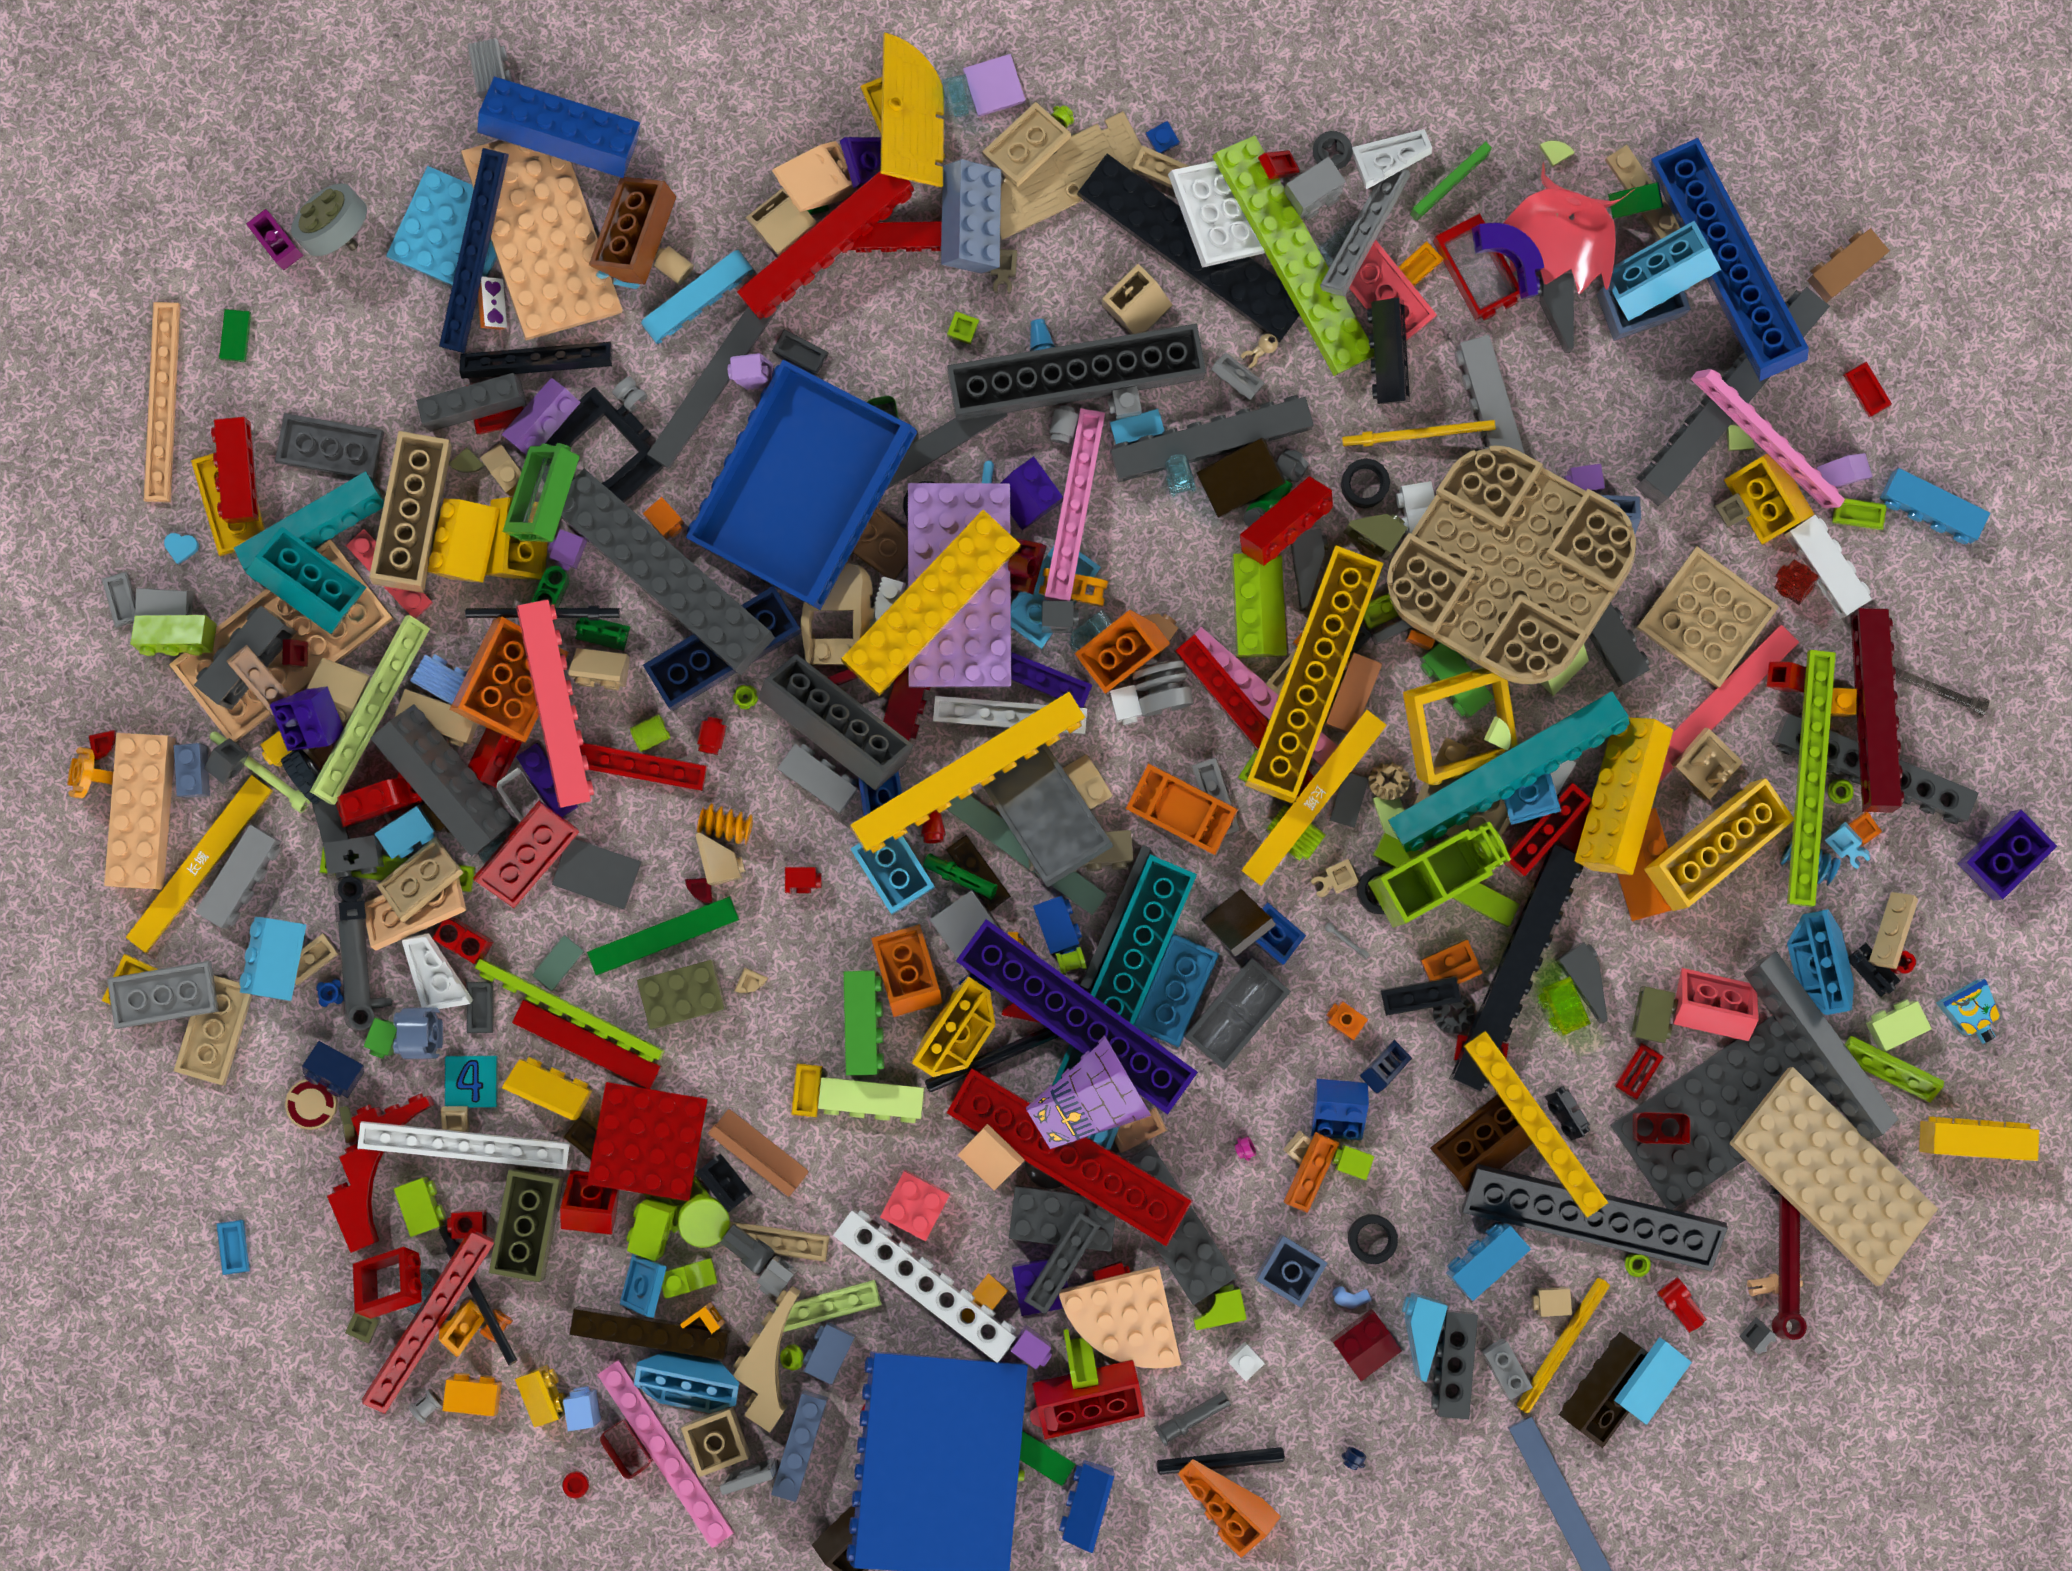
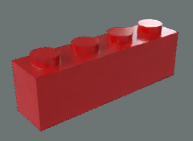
(235, 470)
(1286, 521)
(1546, 831)

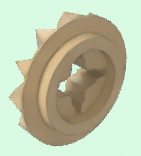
(1390, 790)

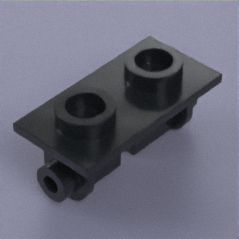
(1879, 978)
(1572, 1123)

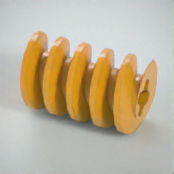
(726, 824)

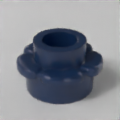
(1353, 1458)

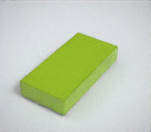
(1860, 514)

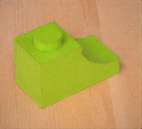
(689, 1278)
(1225, 1309)

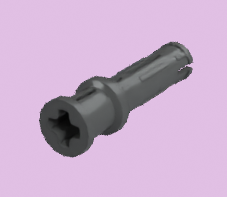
(1180, 1424)

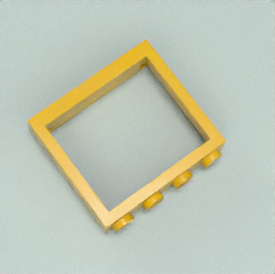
(1441, 689)

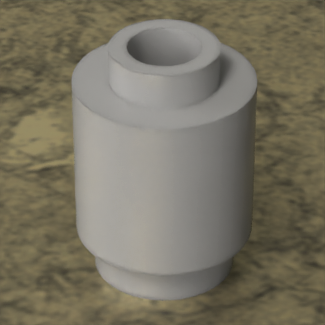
(1063, 425)

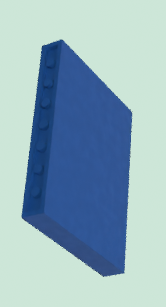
(801, 484)
(937, 1463)

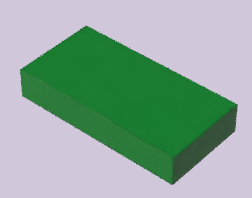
(1640, 200)
(235, 335)

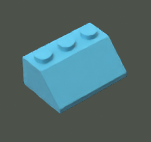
(272, 958)

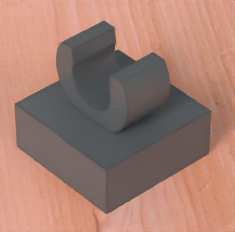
(1758, 1336)

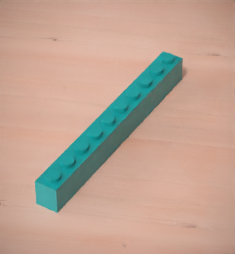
(1509, 772)

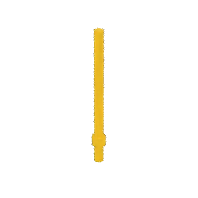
(1369, 438)

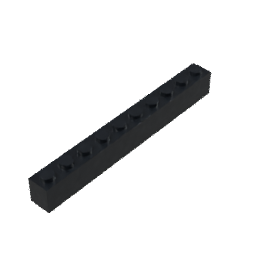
(1520, 960)

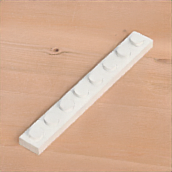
(463, 1145)

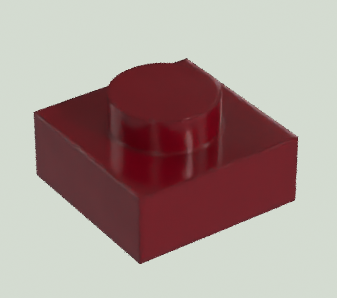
(295, 653)

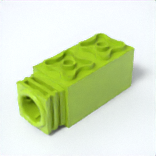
(1439, 873)

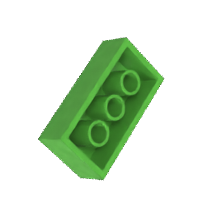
(862, 1023)

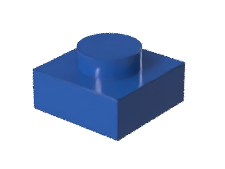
(1162, 137)

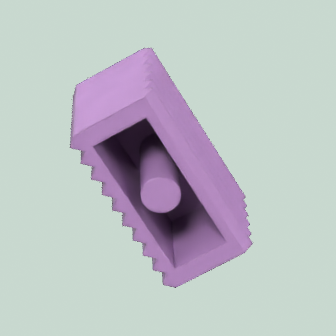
(751, 371)

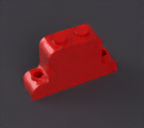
(375, 801)

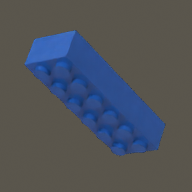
(558, 127)

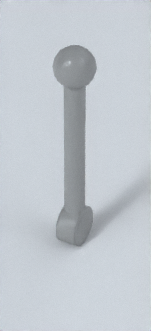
(1330, 927)

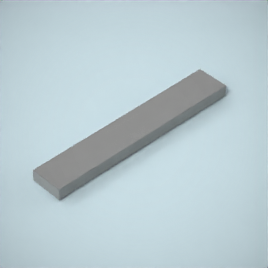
(1363, 233)

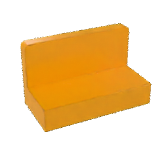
(709, 1316)

